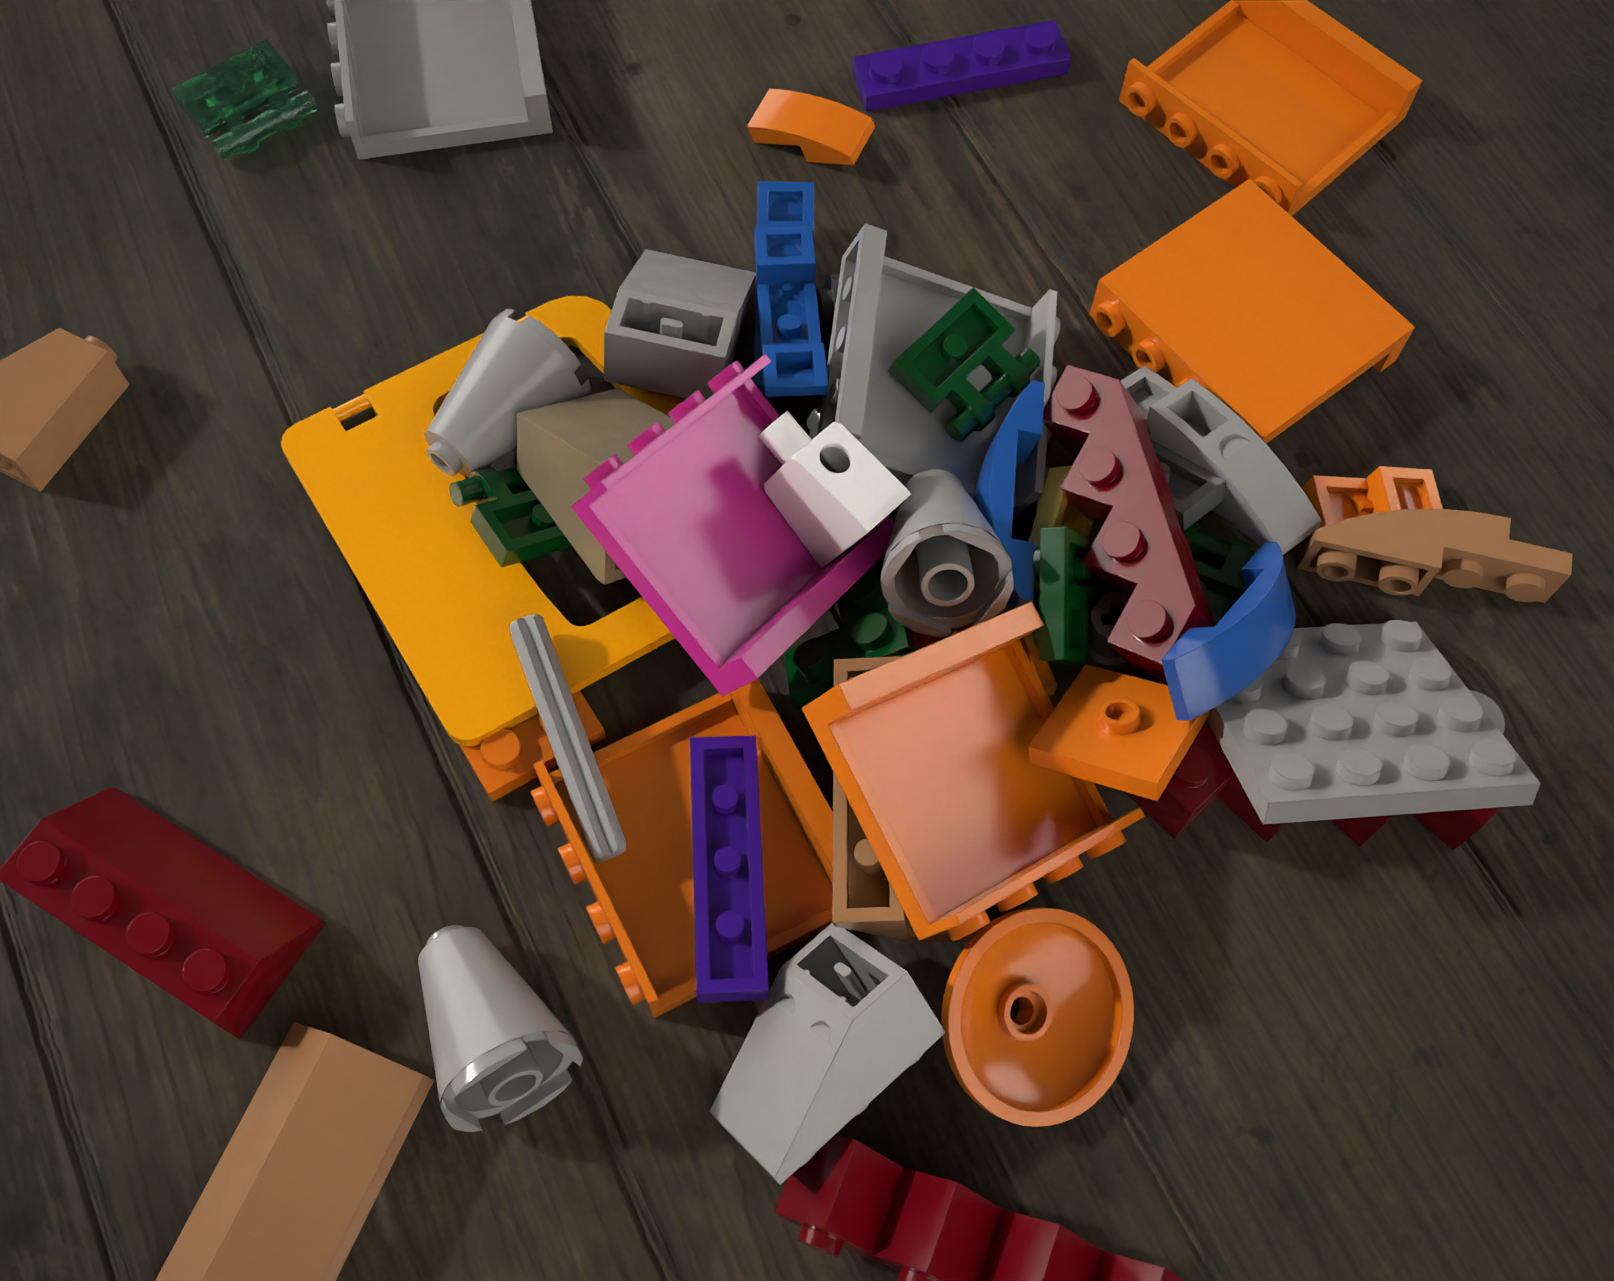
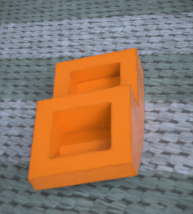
(820, 126)
(1380, 492)

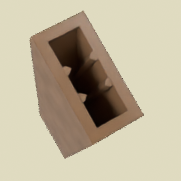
(52, 401)

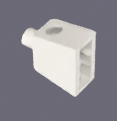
(828, 486)

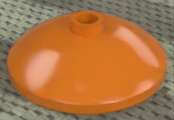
(1069, 1021)

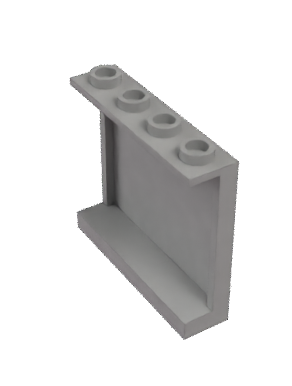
(436, 73)
(876, 317)

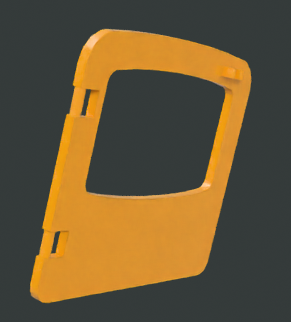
(425, 560)

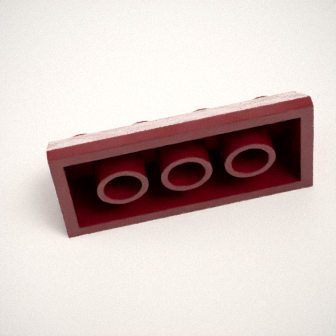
(163, 905)

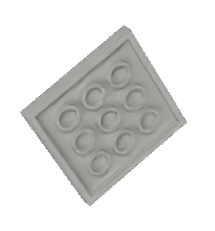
(1366, 729)

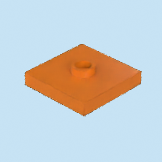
(1115, 733)

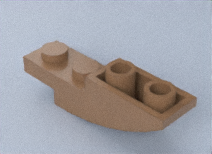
(1412, 546)

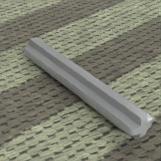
(568, 738)

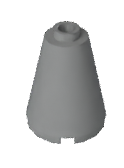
(507, 373)
(943, 559)
(489, 1032)

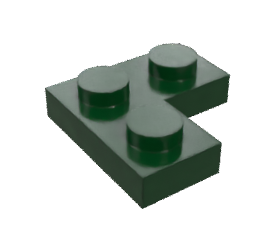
(1065, 595)
(865, 632)

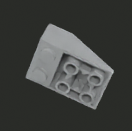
(675, 324)
(822, 1049)

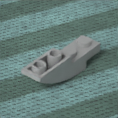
(1197, 425)

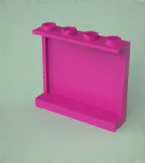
(707, 539)

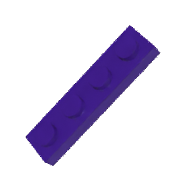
(960, 65)
(727, 870)

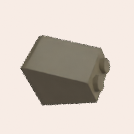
(568, 442)

